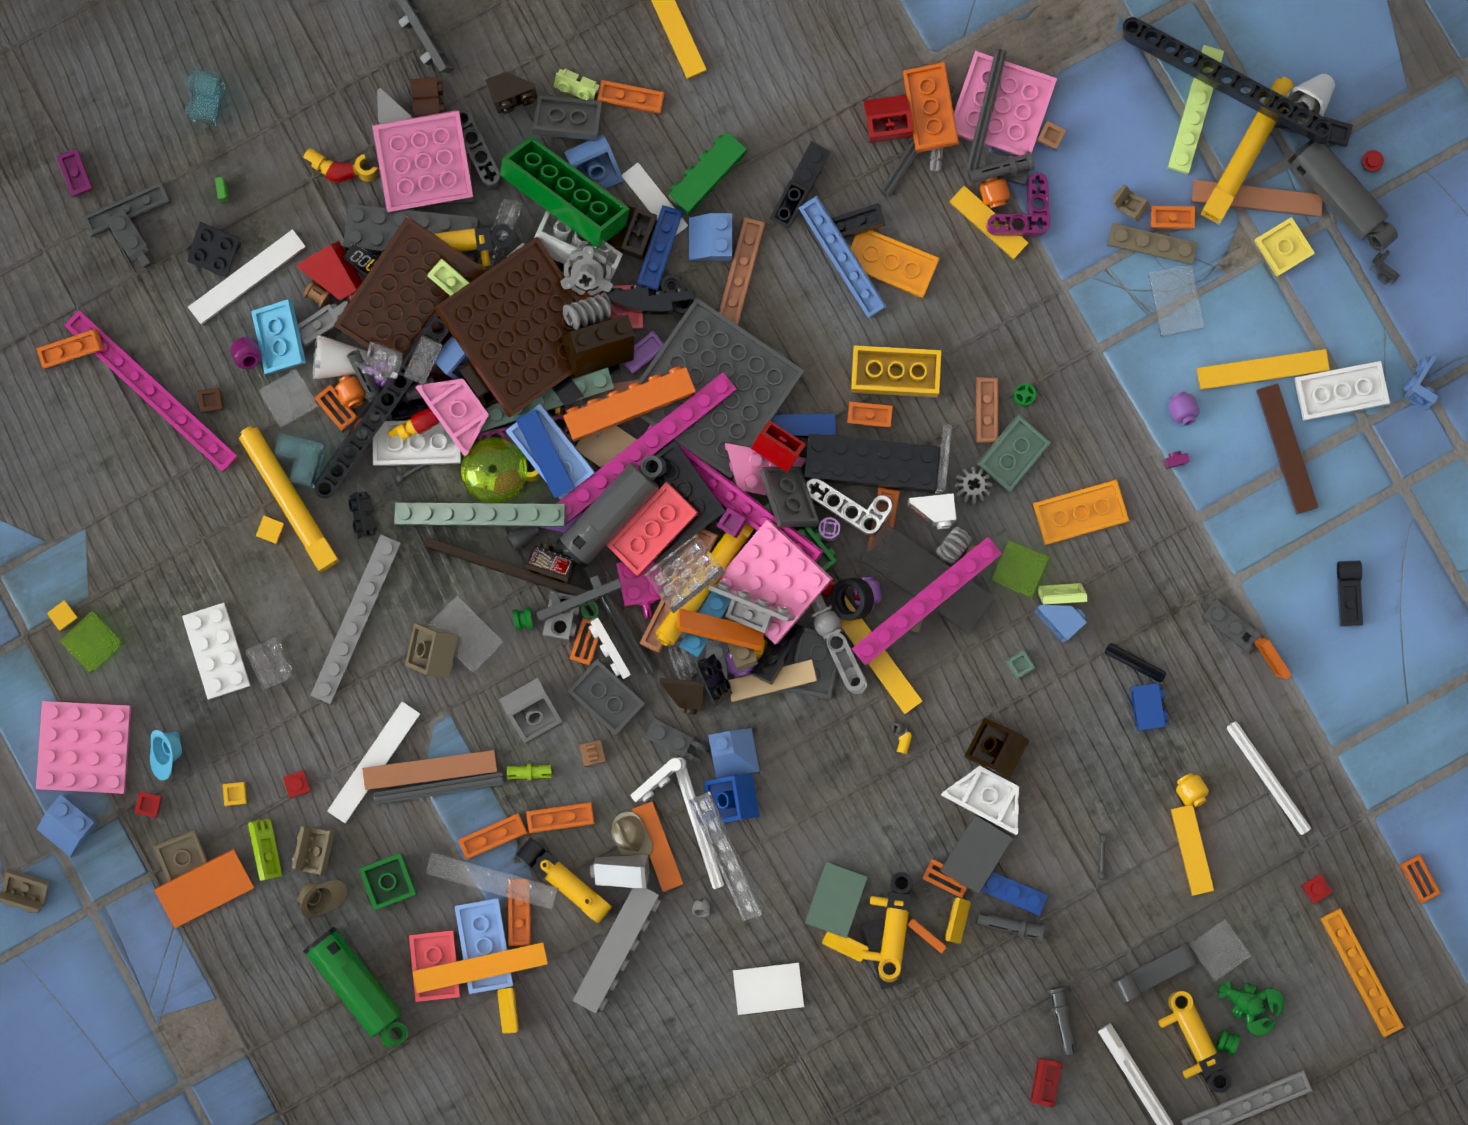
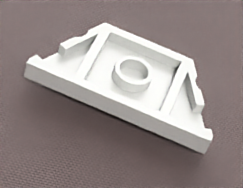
(987, 797)

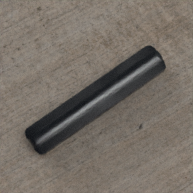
(1135, 662)

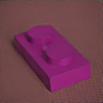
(74, 173)

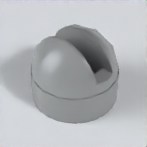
(701, 908)

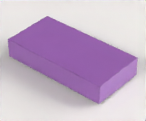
(644, 352)

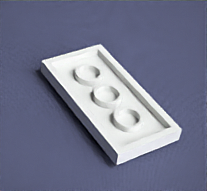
(1342, 390)
(417, 450)
(216, 651)

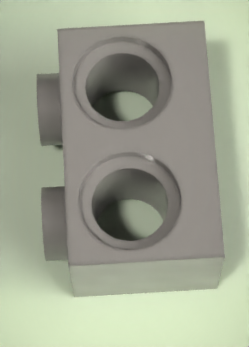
(567, 617)

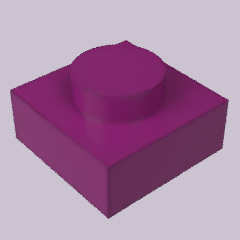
(1176, 459)
(732, 522)

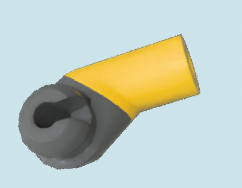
(904, 736)

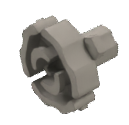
(594, 279)

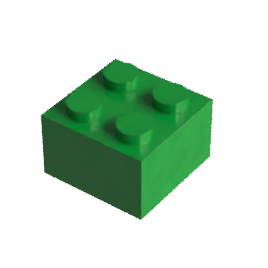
(388, 881)

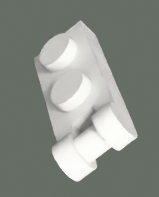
(659, 779)

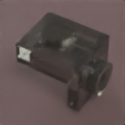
(1384, 273)

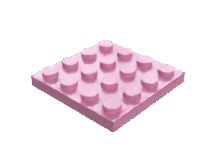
(1017, 107)
(422, 160)
(779, 572)
(83, 747)

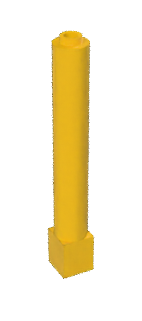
(1243, 158)
(288, 499)
(724, 553)

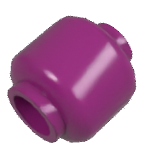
(246, 353)

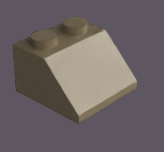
(431, 650)

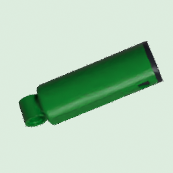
(356, 987)

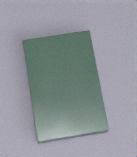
(1013, 453)
(836, 900)

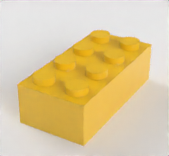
(896, 371)

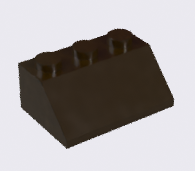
(599, 346)

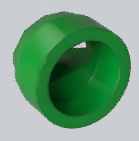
(593, 607)

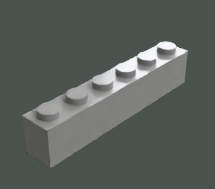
(615, 948)

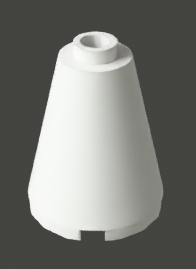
(1313, 94)
(331, 358)

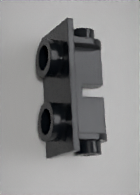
(361, 522)

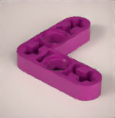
(1033, 215)

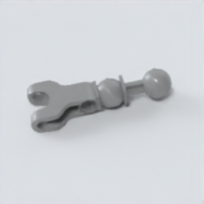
(828, 625)

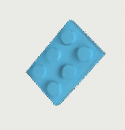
(278, 336)

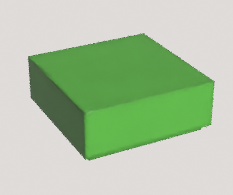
(222, 190)

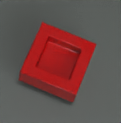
(297, 784)
(148, 804)
(1316, 888)

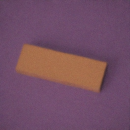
(986, 409)

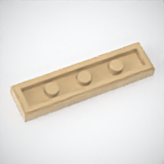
(788, 677)

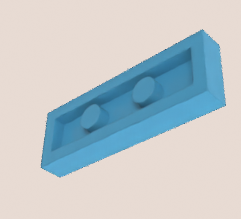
(714, 606)

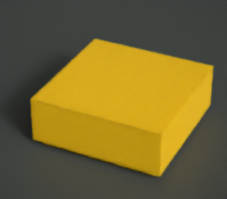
(270, 529)
(62, 615)
(235, 794)

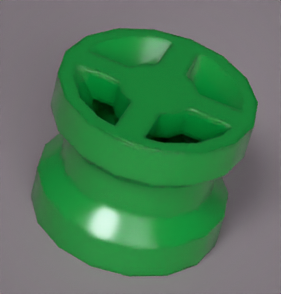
(1026, 391)
(523, 619)
(1227, 1042)

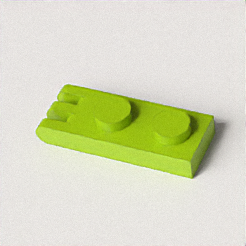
(265, 849)

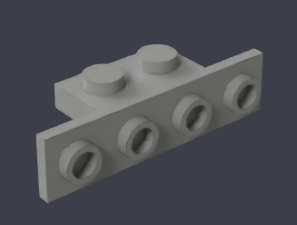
(750, 611)

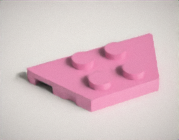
(456, 410)
(746, 466)

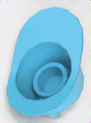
(163, 752)

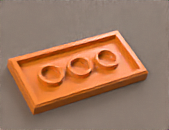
(930, 107)
(204, 888)

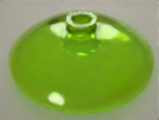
(503, 483)

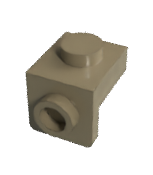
(1129, 203)

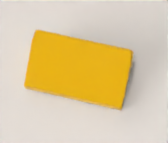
(957, 920)
(845, 945)
(508, 1010)

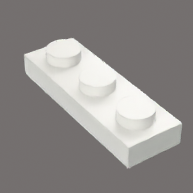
(608, 648)

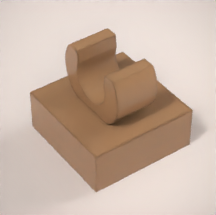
(1051, 135)
(592, 753)

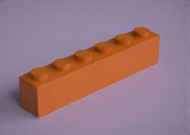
(629, 404)

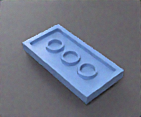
(573, 461)
(480, 935)

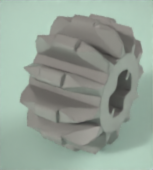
(976, 492)
(953, 545)

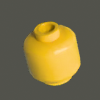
(1192, 790)

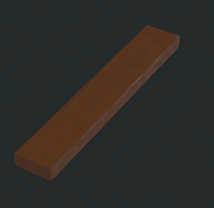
(1287, 449)

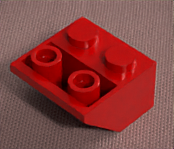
(888, 118)
(778, 446)

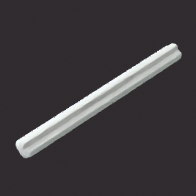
(1268, 778)
(708, 857)

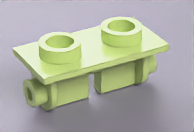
(567, 82)

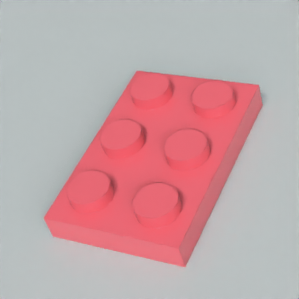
(431, 951)

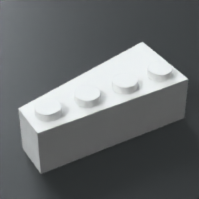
(562, 240)

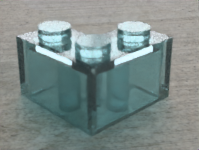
(206, 98)
(306, 457)

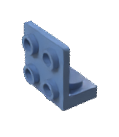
(1420, 395)

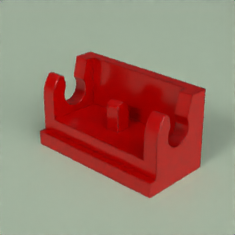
(1046, 1082)

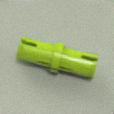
(529, 772)

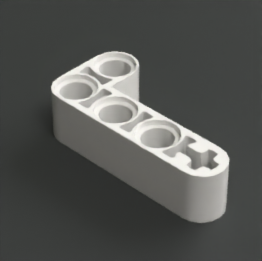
(846, 503)

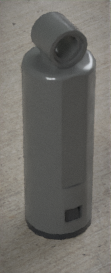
(1344, 194)
(611, 511)

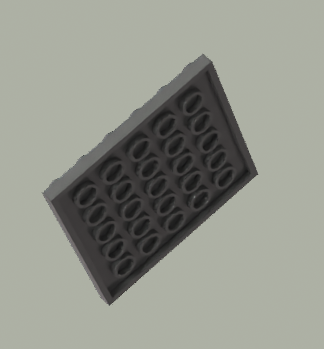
(707, 347)

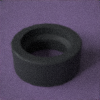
(865, 594)

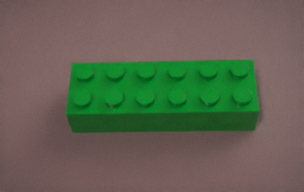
(564, 192)

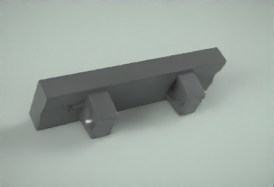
(435, 52)
(561, 607)

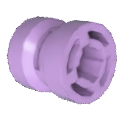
(829, 532)

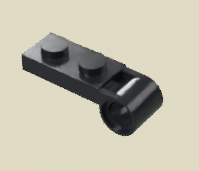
(1349, 593)

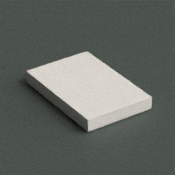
(768, 988)

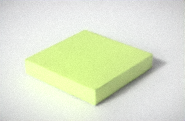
(1062, 593)

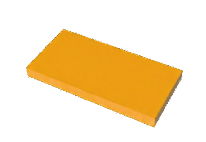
(894, 262)
(1080, 512)

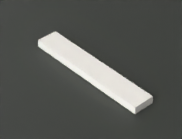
(247, 277)
(377, 755)

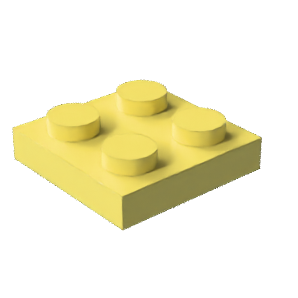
(1284, 247)

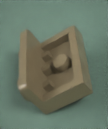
(312, 850)
(24, 891)

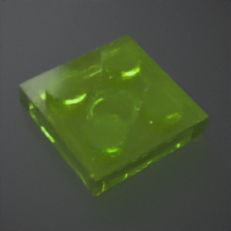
(1020, 568)
(91, 642)

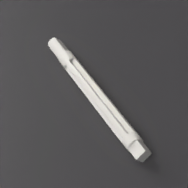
(1134, 1075)

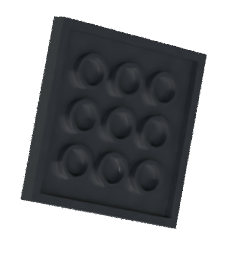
(690, 484)

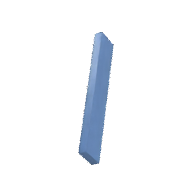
(842, 256)

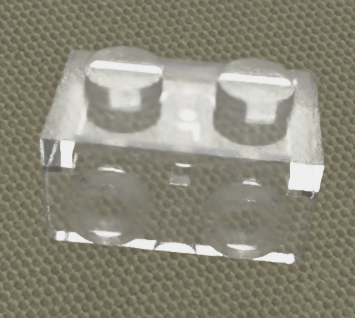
(381, 361)
(269, 663)

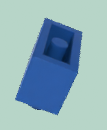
(1148, 707)

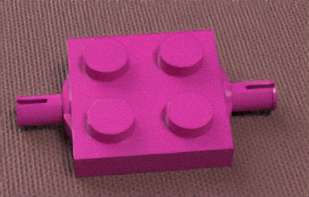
(637, 589)

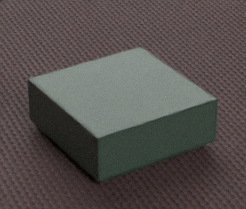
(1020, 664)

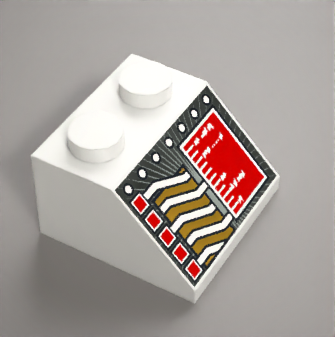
(935, 510)

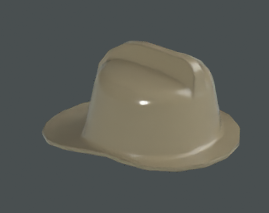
(631, 835)
(321, 897)

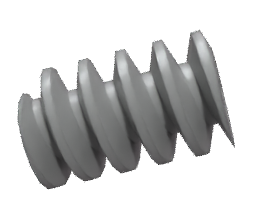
(587, 311)

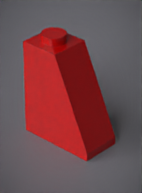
(332, 271)

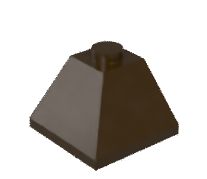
(686, 694)

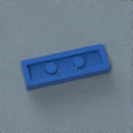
(1015, 893)

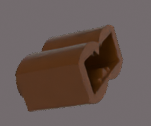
(426, 96)

